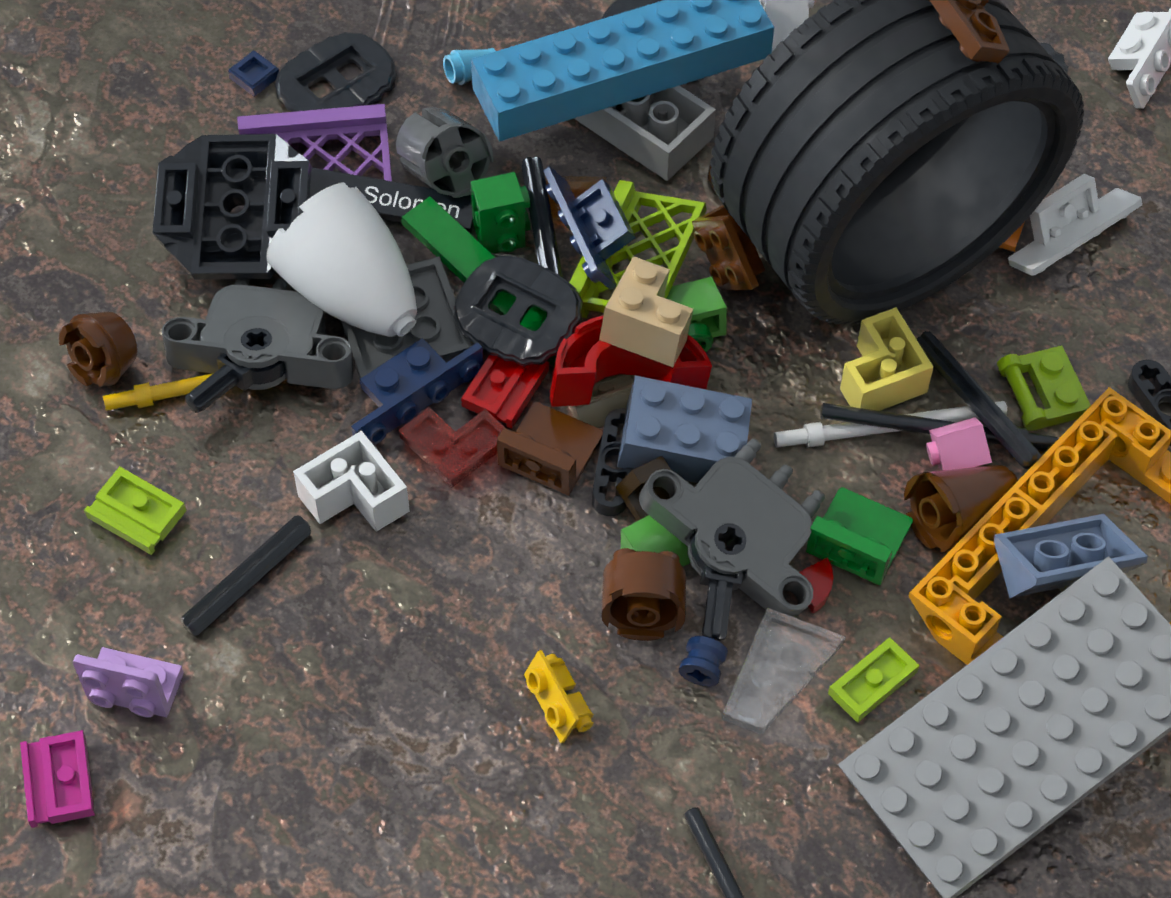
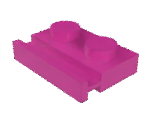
(57, 779)

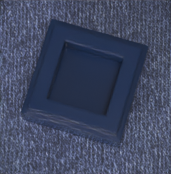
(253, 73)

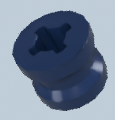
(703, 661)

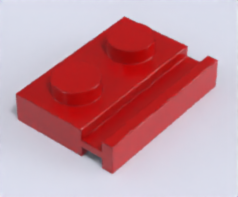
(503, 388)

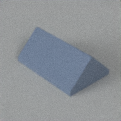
(1062, 553)

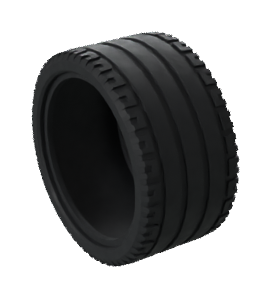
(888, 158)

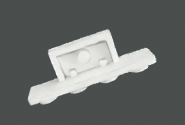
(1146, 51)
(1070, 220)

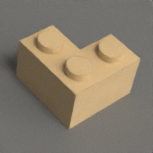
(641, 317)

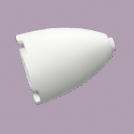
(346, 262)

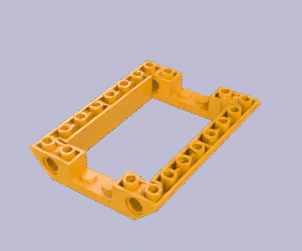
(1105, 431)

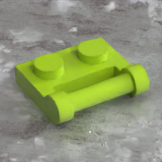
(1055, 385)

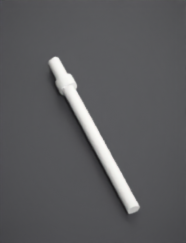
(815, 434)

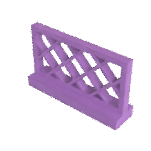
(327, 125)

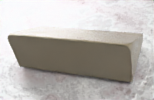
(606, 396)

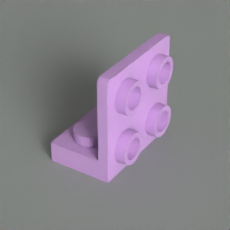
(129, 681)

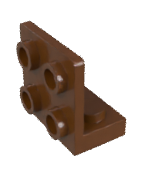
(729, 251)
(549, 447)

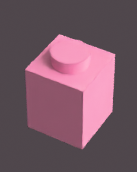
(959, 445)

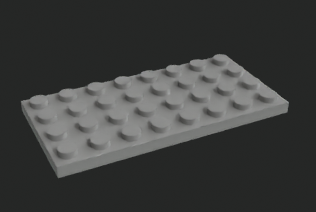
(1022, 731)

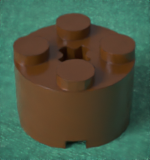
(644, 593)

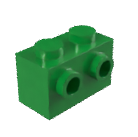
(500, 212)

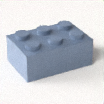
(682, 425)

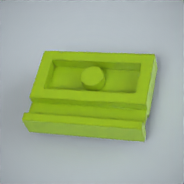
(135, 510)

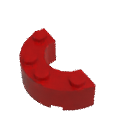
(587, 360)

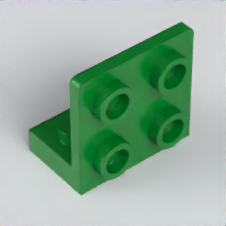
(859, 535)

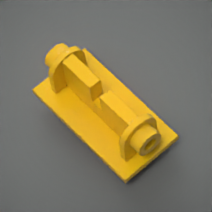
(548, 680)

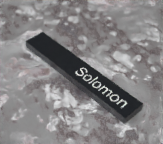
(393, 198)

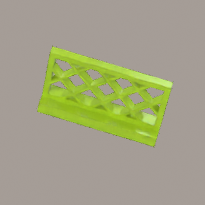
(630, 203)

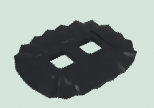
(323, 62)
(532, 287)

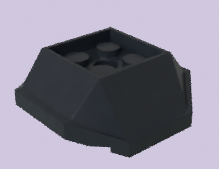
(212, 178)

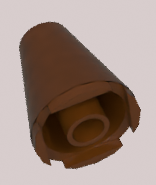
(953, 501)

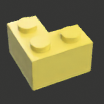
(891, 364)

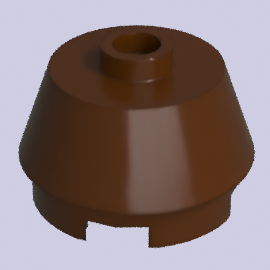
(99, 347)

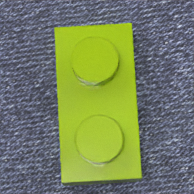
(873, 679)

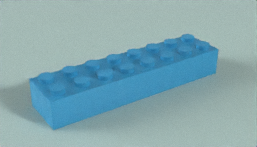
(617, 61)

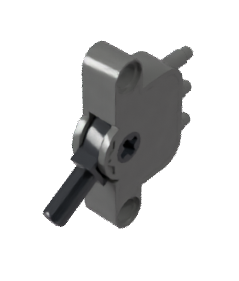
(256, 342)
(753, 518)

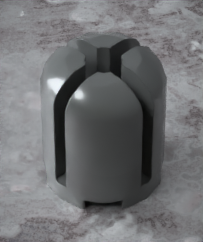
(443, 151)

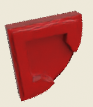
(821, 579)

